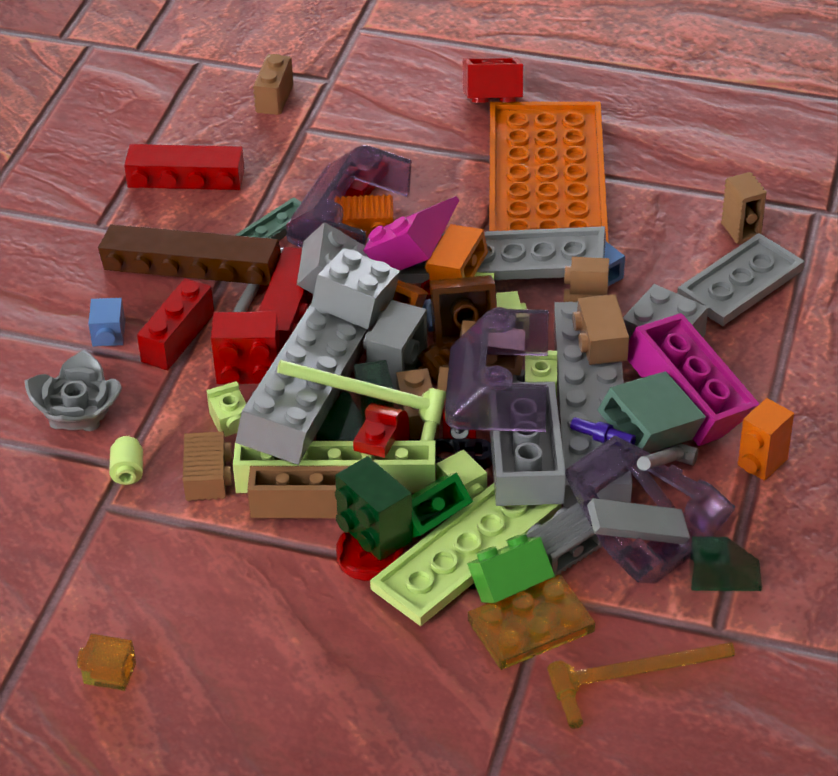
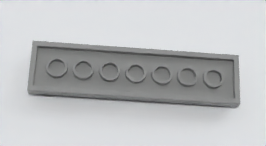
(529, 253)

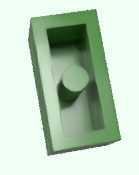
(511, 568)

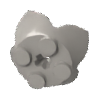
(76, 396)

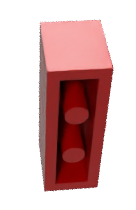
(175, 324)

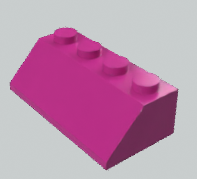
(696, 368)

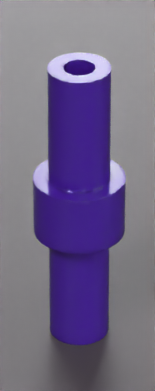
(600, 431)

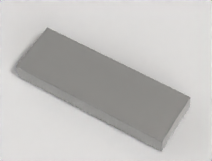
(638, 521)

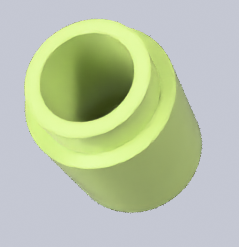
(126, 460)

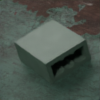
(652, 411)

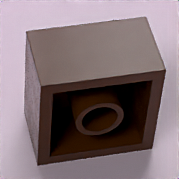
(458, 301)

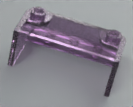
(363, 164)
(486, 396)

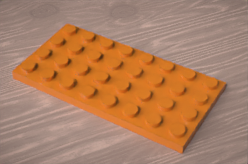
(546, 166)

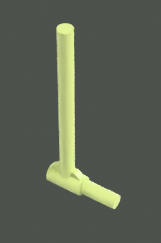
(429, 404)

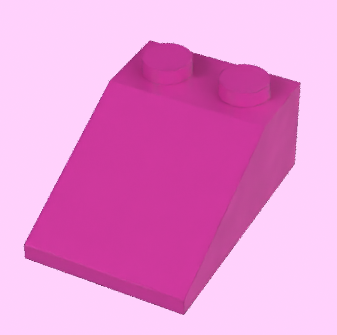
(411, 237)

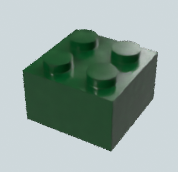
(373, 508)

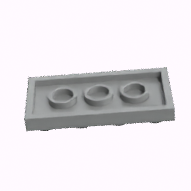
(742, 278)

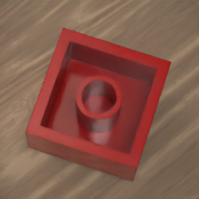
(492, 79)
(244, 345)

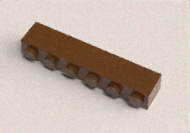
(189, 254)

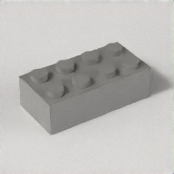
(530, 463)

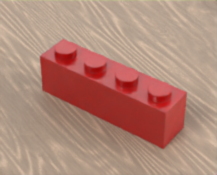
(184, 167)
(285, 295)

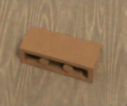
(293, 491)

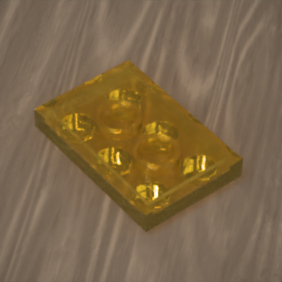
(531, 622)

